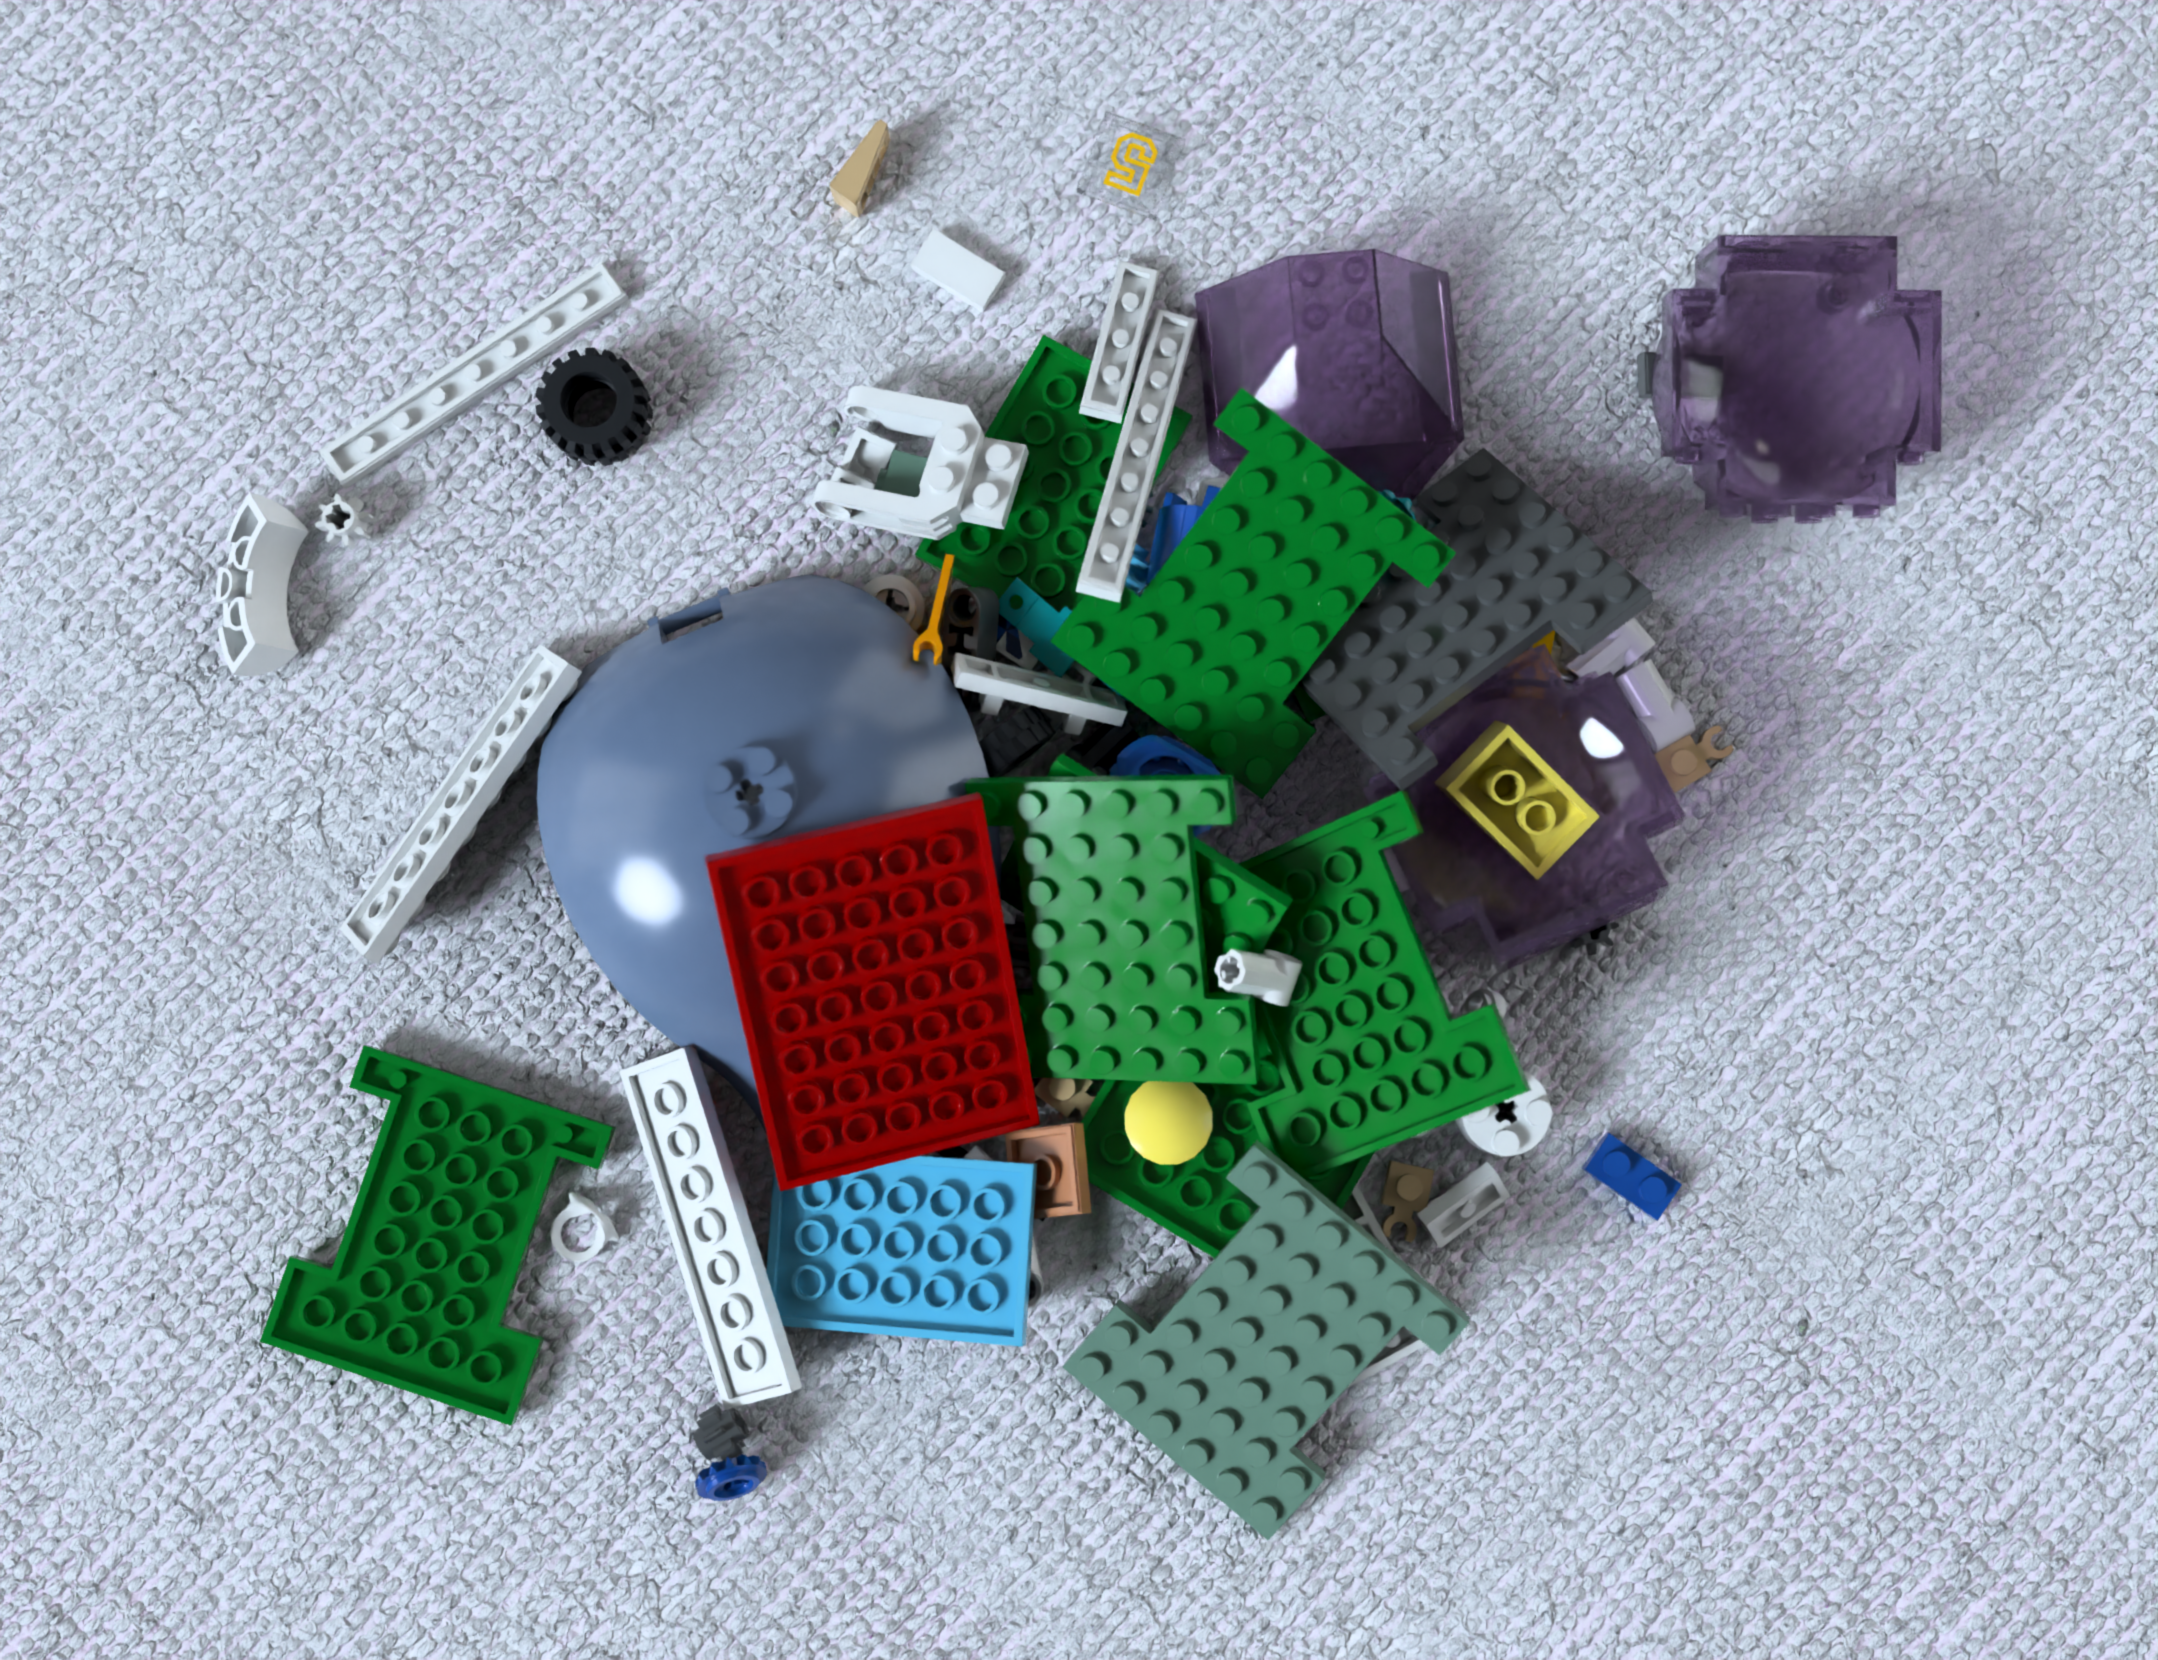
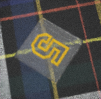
(1131, 165)

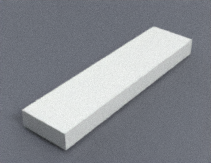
(1119, 342)

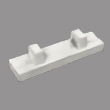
(1071, 698)

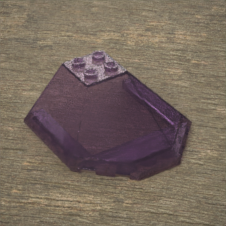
(1346, 354)

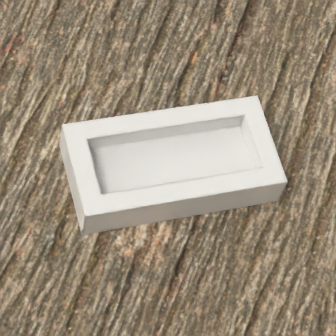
(958, 270)

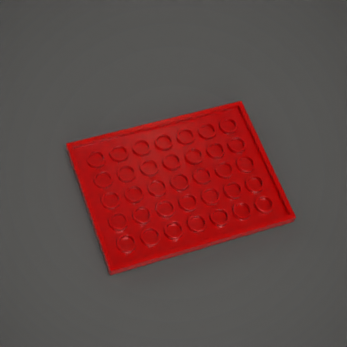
(875, 989)

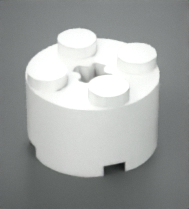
(1518, 1133)

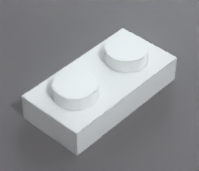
(1463, 1205)

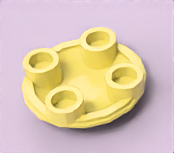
(1168, 1121)

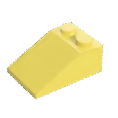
(1517, 798)

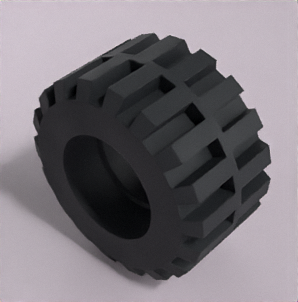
(574, 379)

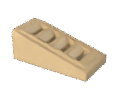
(856, 177)

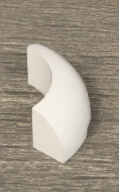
(256, 587)

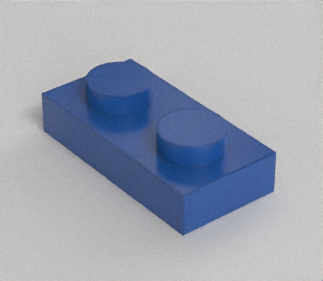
(1631, 1176)

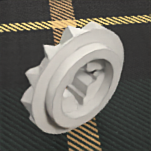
(905, 596)

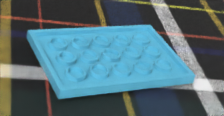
(908, 1250)

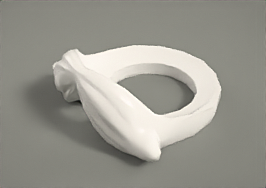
(577, 1207)

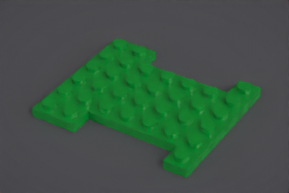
(1251, 598)
(1120, 928)
(1367, 1026)
(436, 1240)

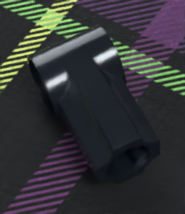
(1103, 747)

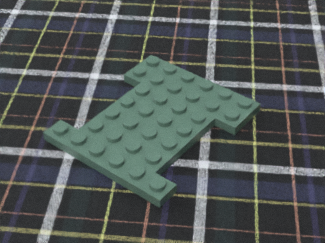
(1262, 1343)

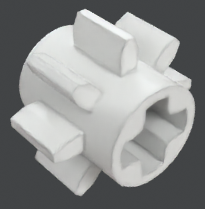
(353, 529)

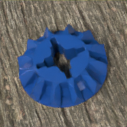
(731, 1478)

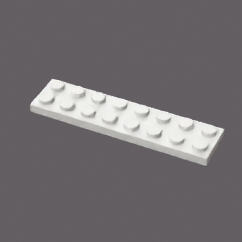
(459, 803)
(710, 1228)

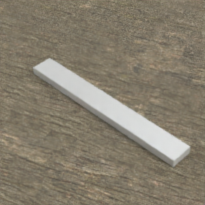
(473, 375)
(1136, 457)

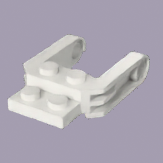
(962, 481)

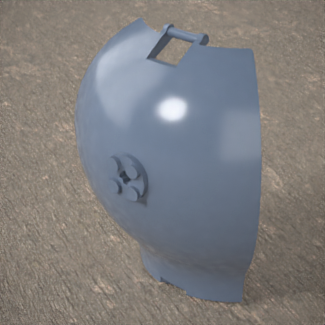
(655, 748)

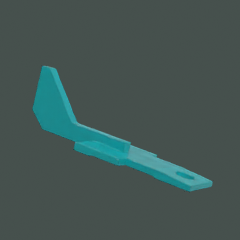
(1039, 623)

